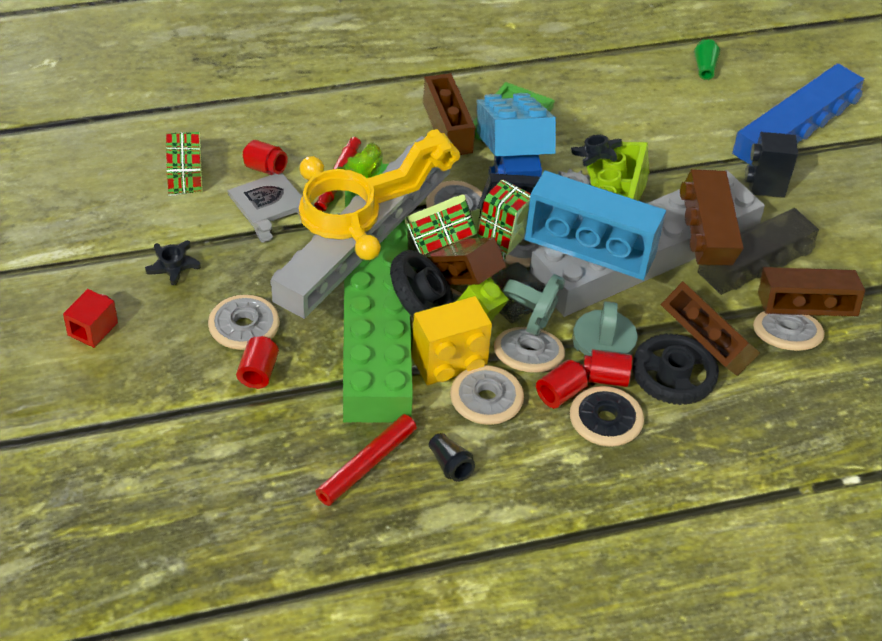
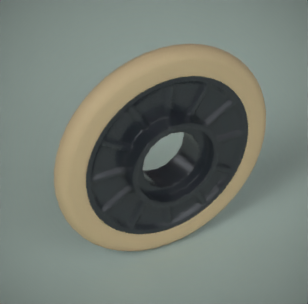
(611, 433)

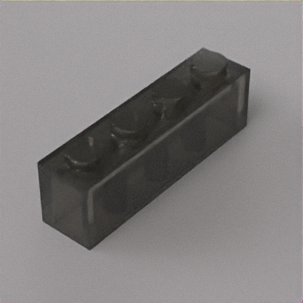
(764, 245)

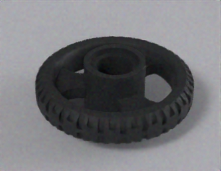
(418, 289)
(674, 368)

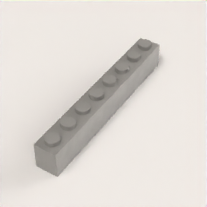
(327, 261)

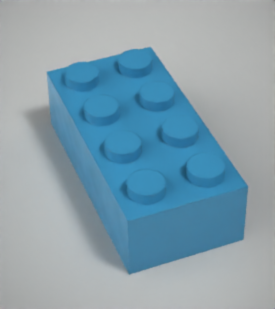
(516, 125)
(594, 224)

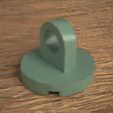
(541, 303)
(604, 331)

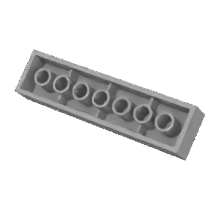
(591, 283)

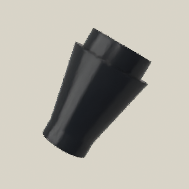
(453, 459)

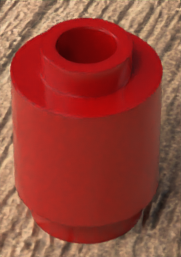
(264, 157)

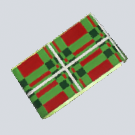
(183, 163)
(505, 215)
(441, 224)

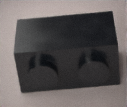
(772, 164)

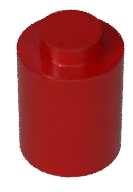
(257, 362)
(608, 368)
(562, 383)

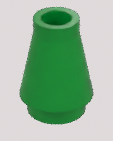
(706, 57)

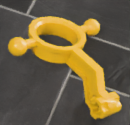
(430, 152)

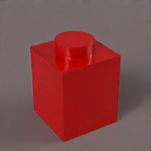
(90, 318)

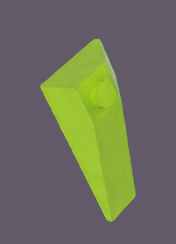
(627, 174)

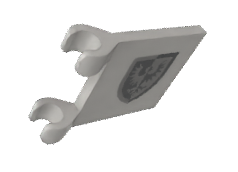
(266, 201)

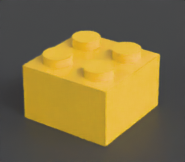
(450, 340)

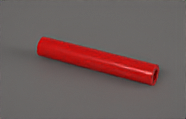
(365, 460)

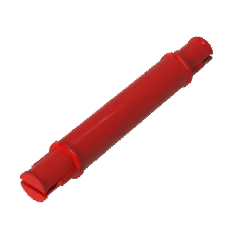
(349, 150)

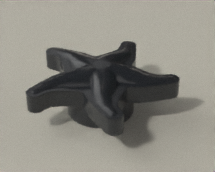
(597, 148)
(172, 260)

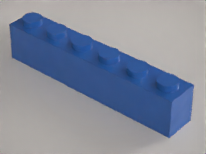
(804, 110)

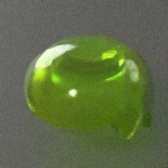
(366, 163)

